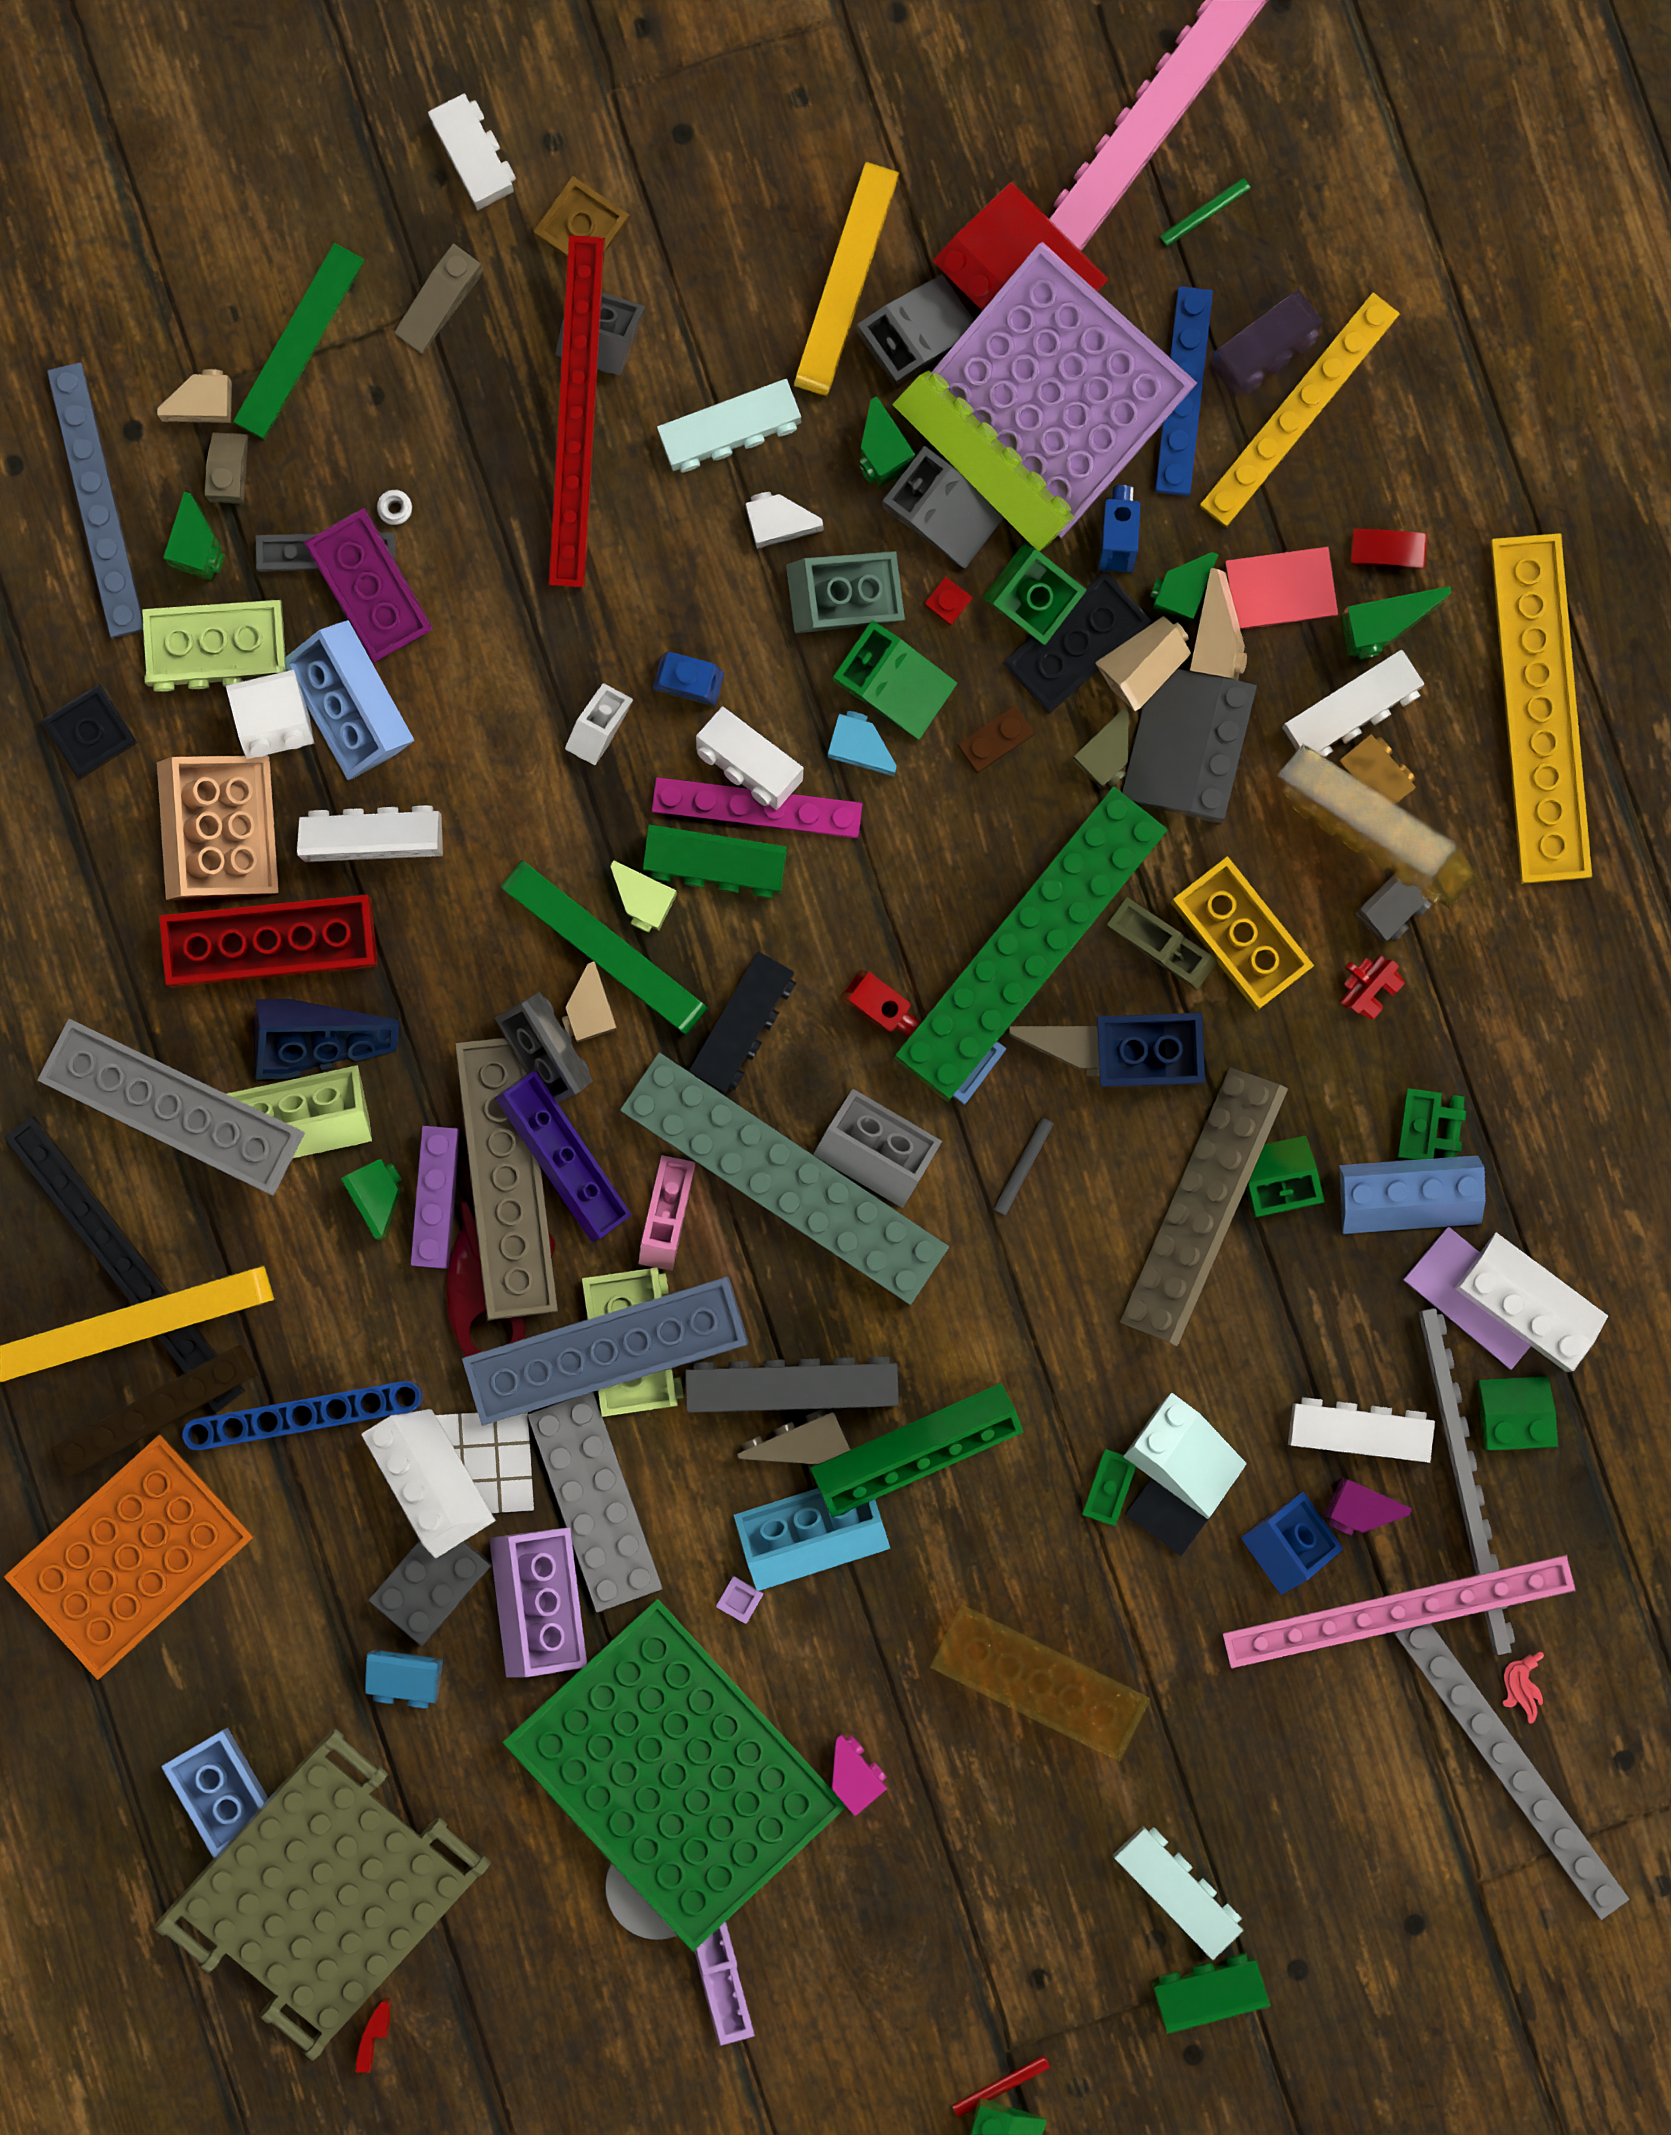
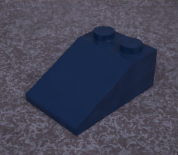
(1151, 1050)

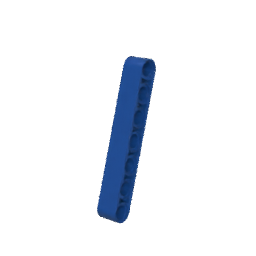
(286, 1411)

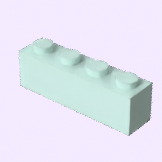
(730, 425)
(1178, 1892)

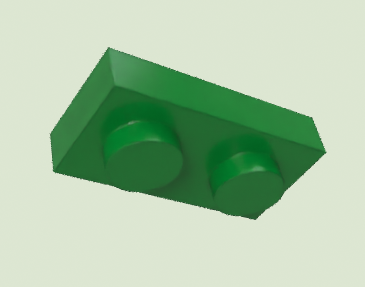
(1109, 1488)

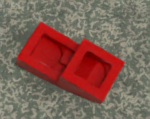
(1389, 548)
(376, 2028)

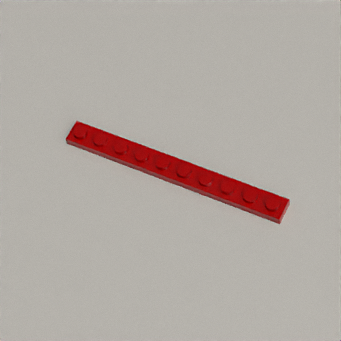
(577, 410)

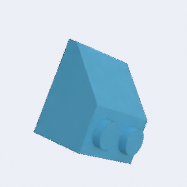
(403, 1677)

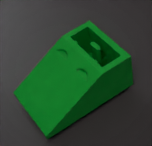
(894, 680)

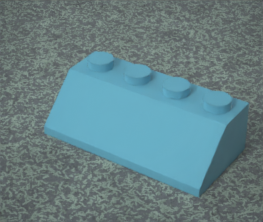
(802, 1538)

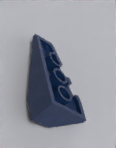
(307, 1035)

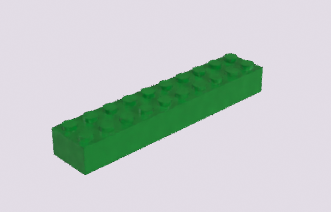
(1030, 944)

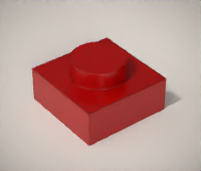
(948, 601)

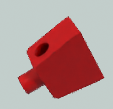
(867, 996)

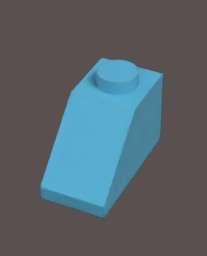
(860, 744)

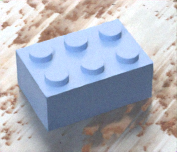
(216, 1788)

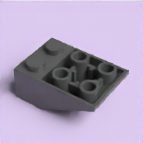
(915, 330)
(942, 508)

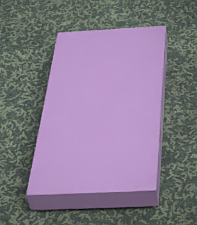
(1435, 1280)

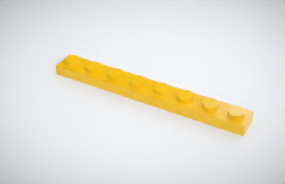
(1299, 410)

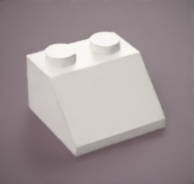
(270, 714)

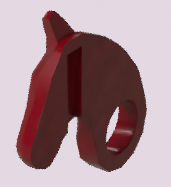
(465, 1285)

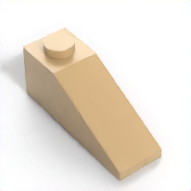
(1219, 637)

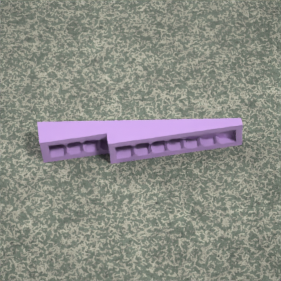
(723, 1988)

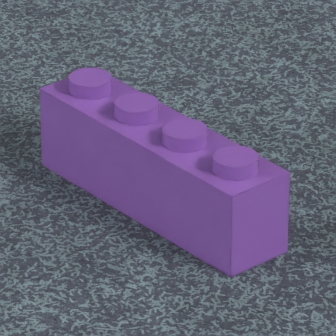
(435, 1197)

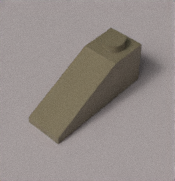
(439, 298)
(1069, 1044)

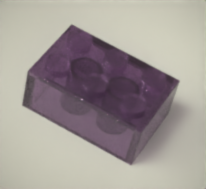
(1267, 344)

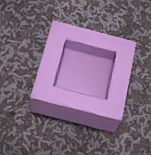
(739, 1599)

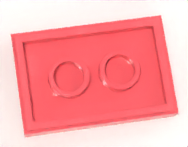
(1282, 587)

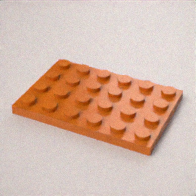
(129, 1556)

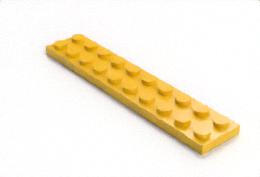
(1541, 708)

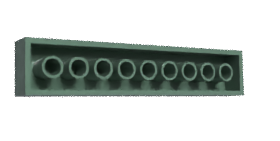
(784, 1178)

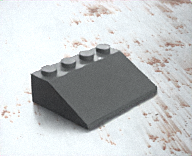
(1190, 745)

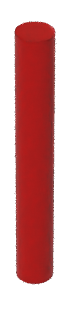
(1001, 2085)

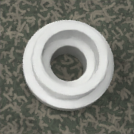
(389, 498)

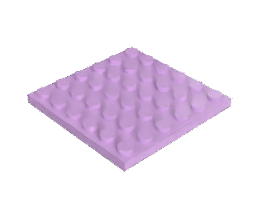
(1063, 379)

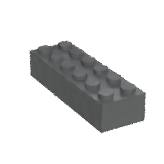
(792, 1387)

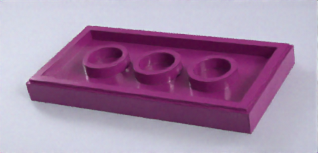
(368, 585)

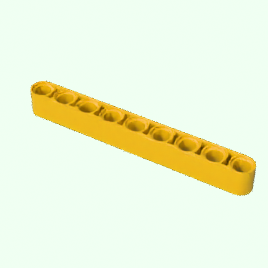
(134, 1323)

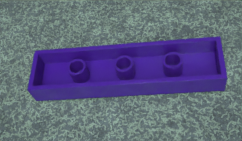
(563, 1156)

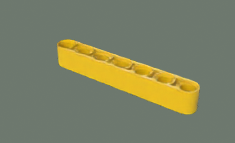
(846, 279)

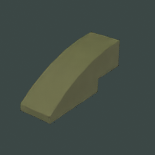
(1162, 943)

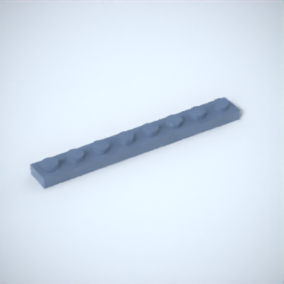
(96, 500)

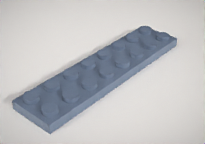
(605, 1351)

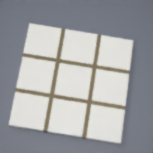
(495, 1458)

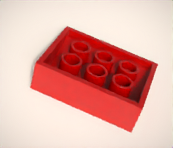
(1000, 240)

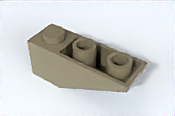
(808, 1443)

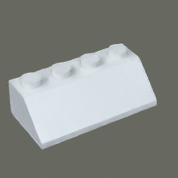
(370, 835)
(1532, 1303)
(428, 1479)

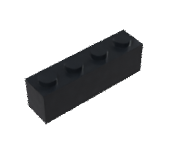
(742, 1022)

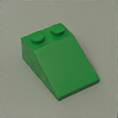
(1377, 624)

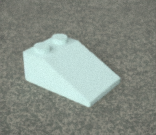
(1186, 1455)

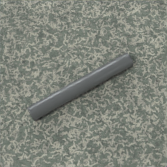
(1023, 1166)

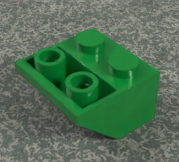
(1284, 1178)

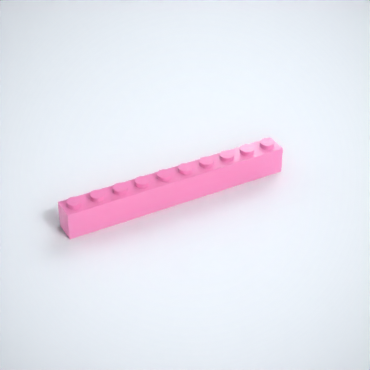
(1152, 117)

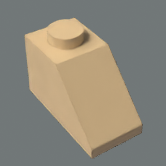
(200, 399)
(589, 1008)

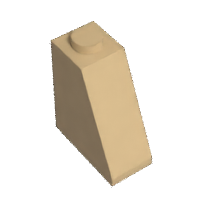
(1145, 662)

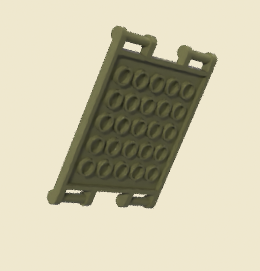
(322, 1893)

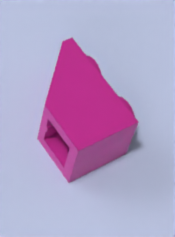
(853, 1777)

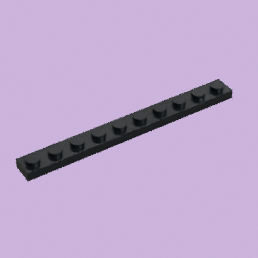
(107, 1241)

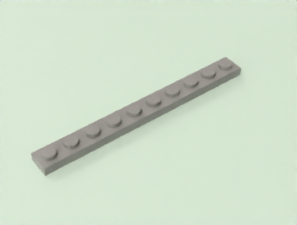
(1463, 1465)
(1513, 1768)

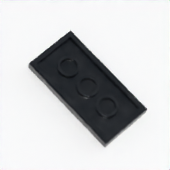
(1092, 629)

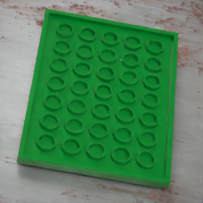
(674, 1775)

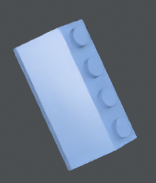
(348, 699)

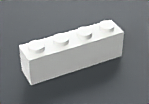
(1355, 705)
(1361, 1432)

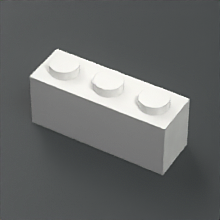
(472, 151)
(748, 759)

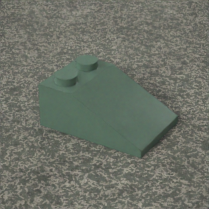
(844, 591)

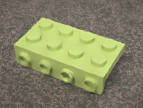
(213, 644)
(620, 1291)

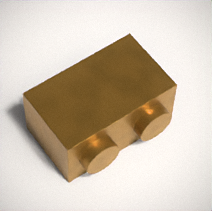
(1374, 767)

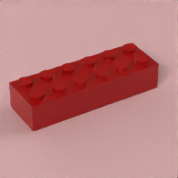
(268, 941)

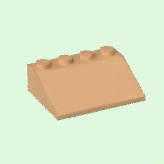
(217, 827)

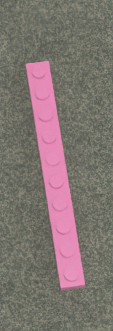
(1399, 1611)

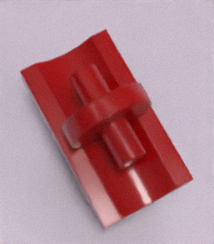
(1367, 981)

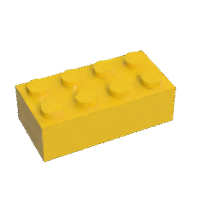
(1241, 933)

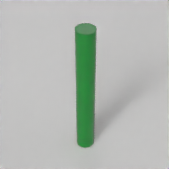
(1204, 212)

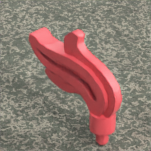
(1519, 1686)

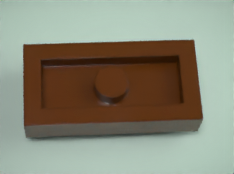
(996, 739)

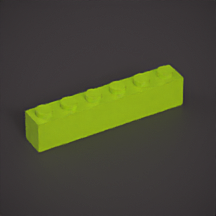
(984, 460)

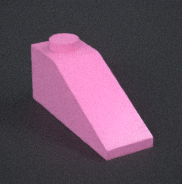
(666, 1213)

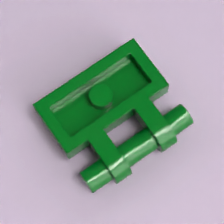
(1421, 1123)

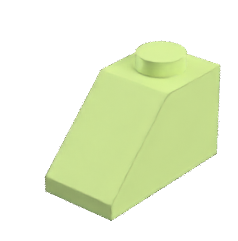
(643, 897)

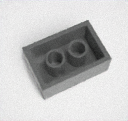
(428, 1588)

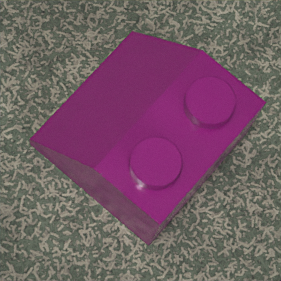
(1361, 1509)

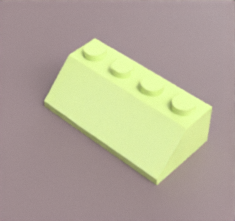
(322, 1105)

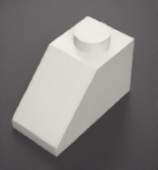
(779, 519)
(598, 724)

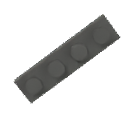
(291, 553)

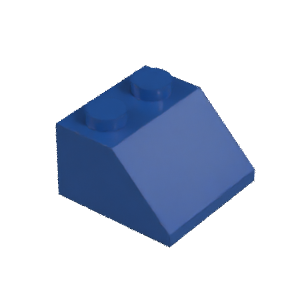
(1292, 1543)

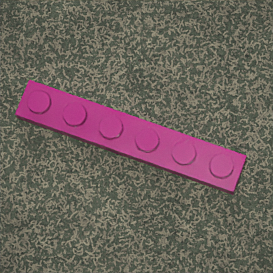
(740, 807)

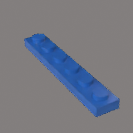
(1181, 426)

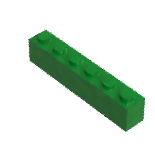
(917, 1450)

